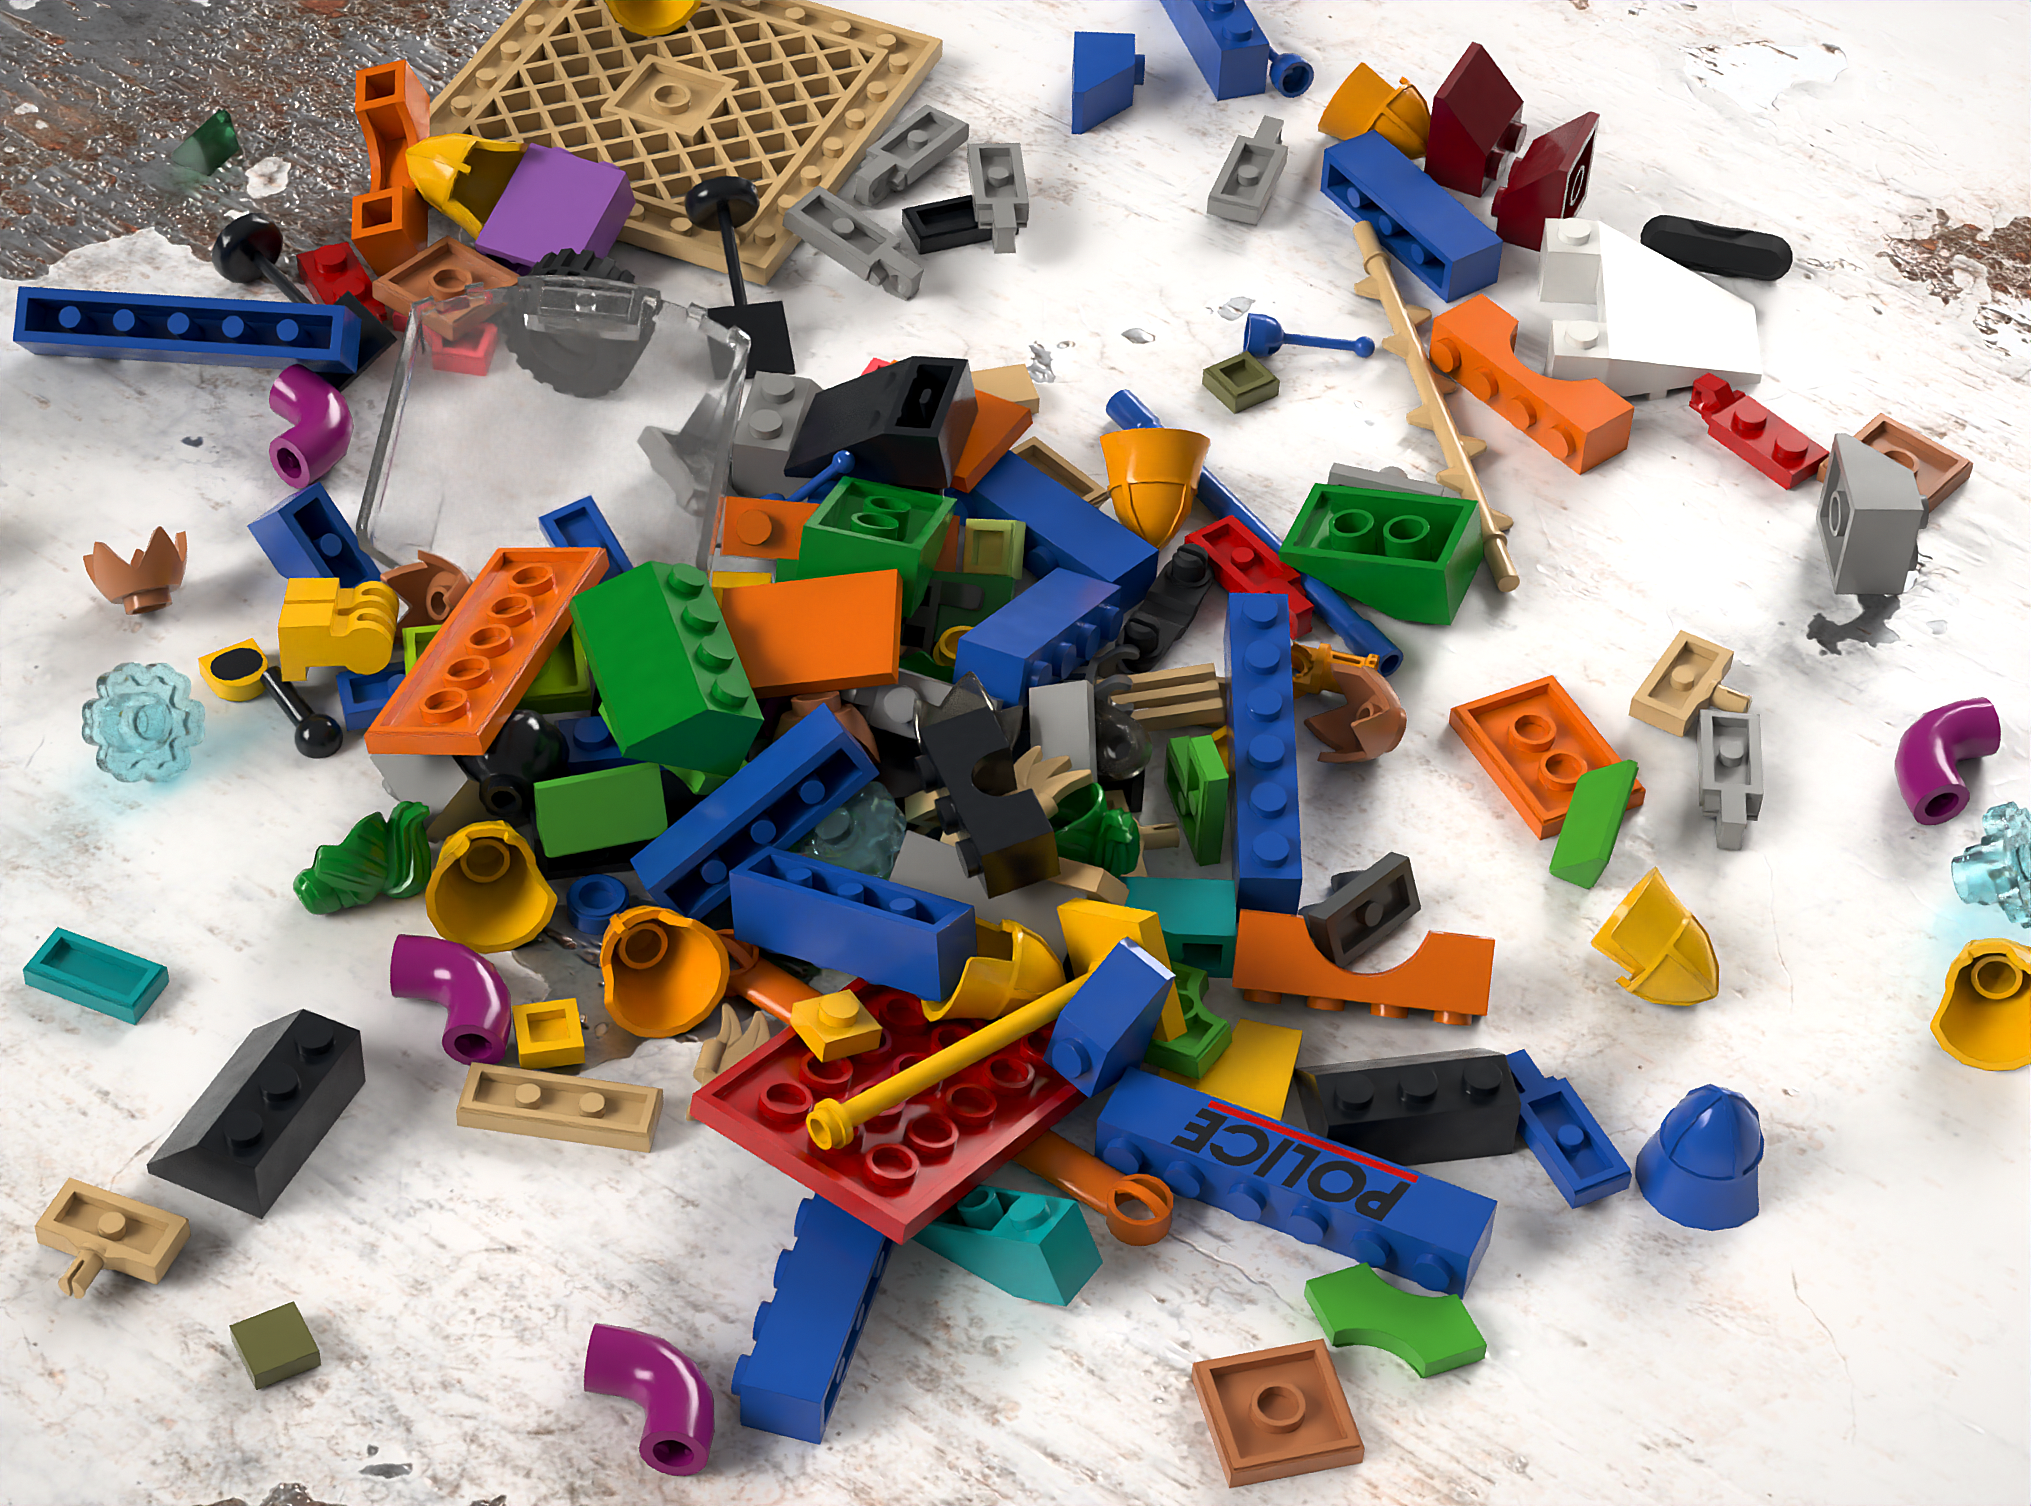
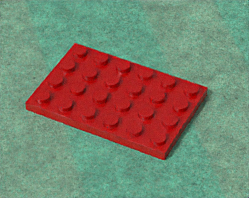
(913, 1156)

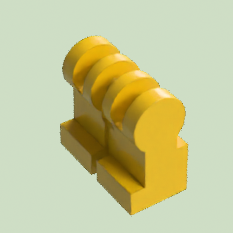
(336, 626)

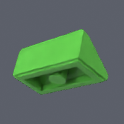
(600, 809)
(1593, 823)

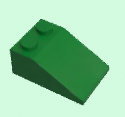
(877, 529)
(1389, 549)

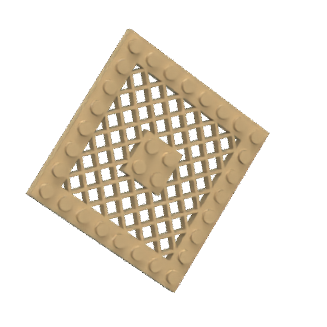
(684, 103)

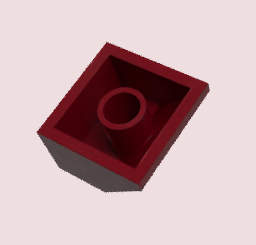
(1473, 125)
(1546, 182)

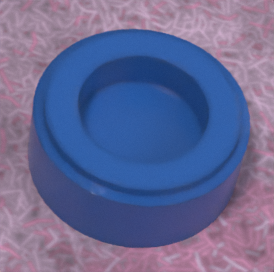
(594, 901)

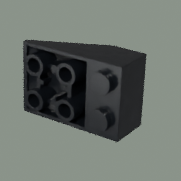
(897, 421)

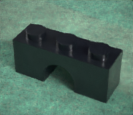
(1002, 837)

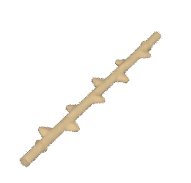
(1434, 412)

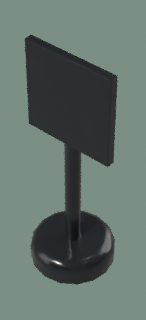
(723, 206)
(252, 248)

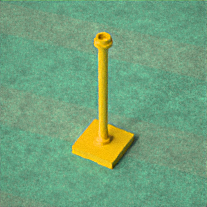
(1090, 935)

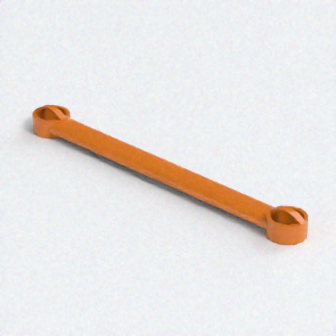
(1048, 1156)

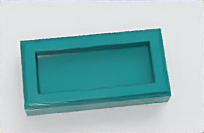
(96, 975)

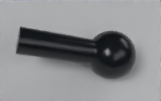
(315, 734)

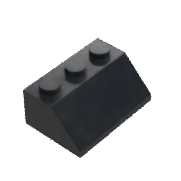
(1415, 1105)
(265, 1112)

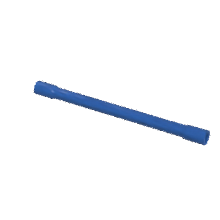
(1358, 633)

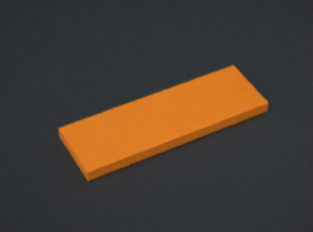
(486, 652)

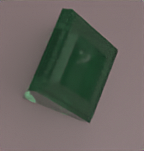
(209, 145)

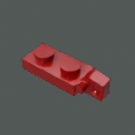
(333, 272)
(1756, 432)
(1249, 566)

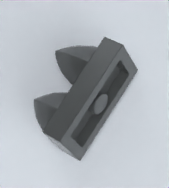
(1362, 909)

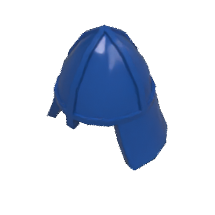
(1704, 1161)

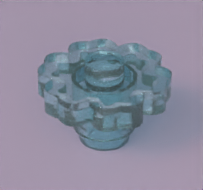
(143, 722)
(858, 834)
(2000, 865)

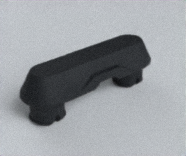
(1718, 248)
(1167, 607)

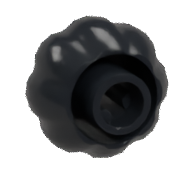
(520, 755)

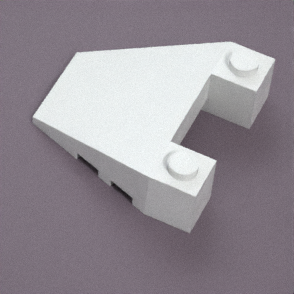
(1654, 317)

